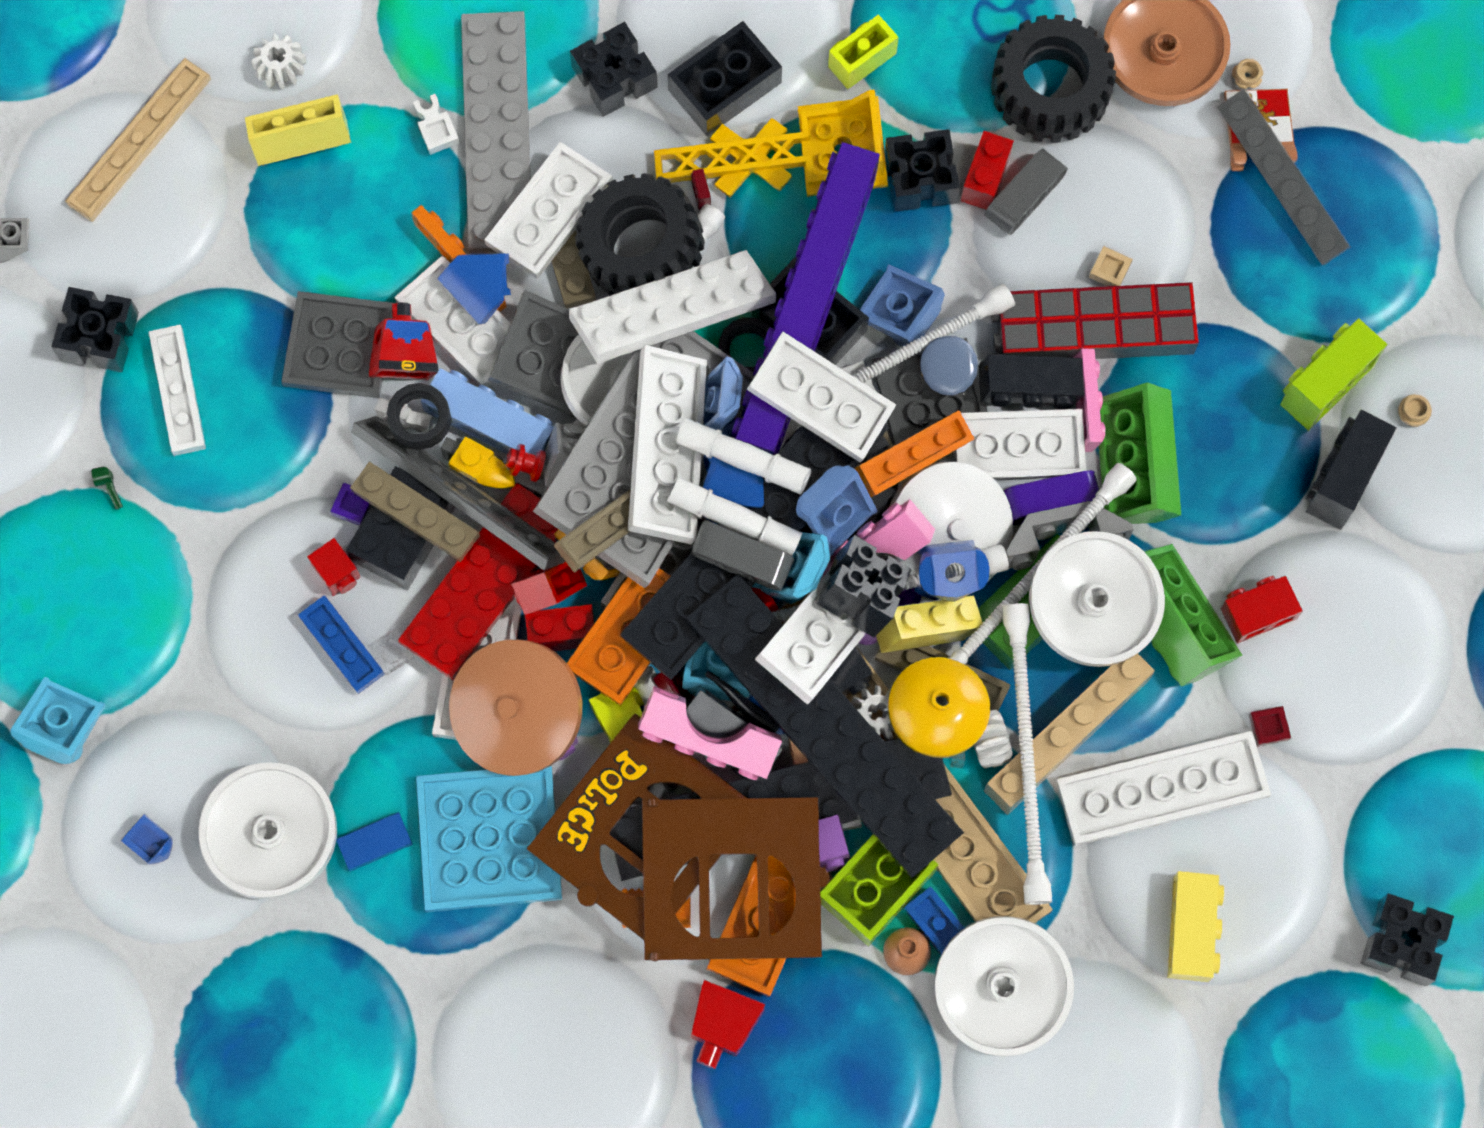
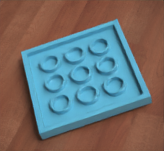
(478, 839)

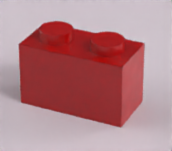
(987, 170)
(547, 587)
(1260, 608)
(560, 627)

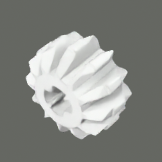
(267, 62)
(873, 703)
(994, 745)

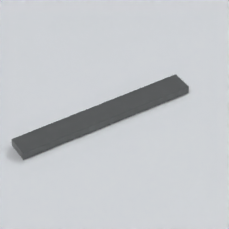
(460, 493)

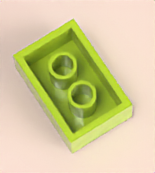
(1332, 373)
(871, 890)

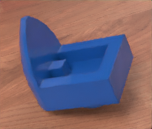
(149, 841)

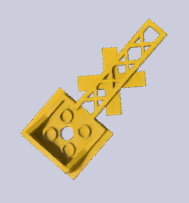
(821, 130)

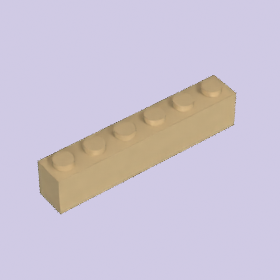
(1071, 729)

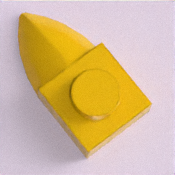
(480, 465)

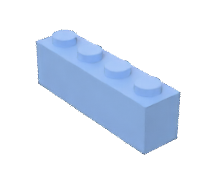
(488, 417)

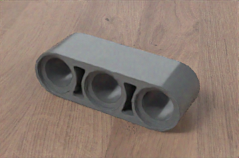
(1026, 191)
(742, 555)

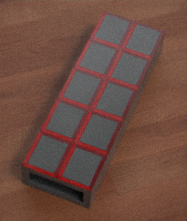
(1108, 318)

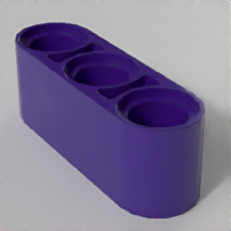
(1051, 494)

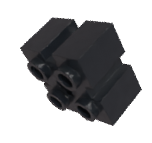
(613, 69)
(933, 156)
(84, 314)
(864, 586)
(1388, 950)

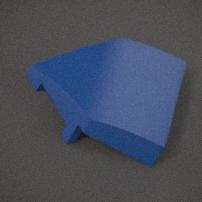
(478, 283)

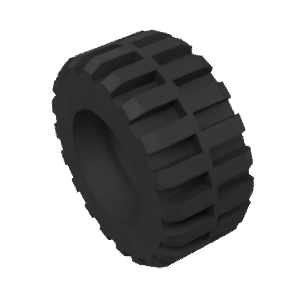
(1062, 42)
(624, 205)

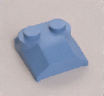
(903, 306)
(723, 396)
(836, 505)

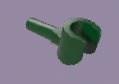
(104, 476)

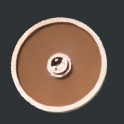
(1167, 49)
(515, 707)

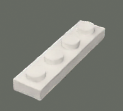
(177, 390)

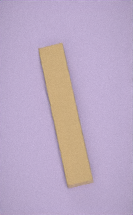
(138, 140)

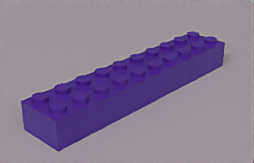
(813, 280)

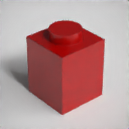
(334, 567)

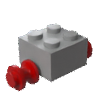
(548, 461)

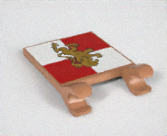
(1276, 110)

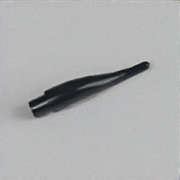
(745, 706)

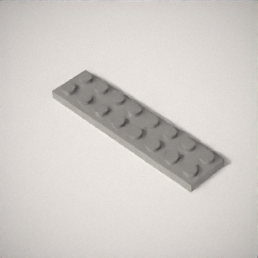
(494, 118)

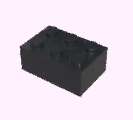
(724, 78)
(842, 327)
(1349, 468)
(389, 546)

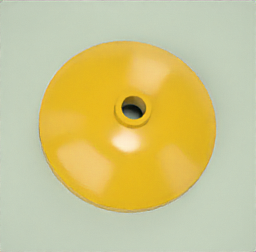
(935, 728)

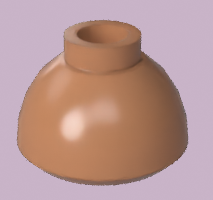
(907, 951)

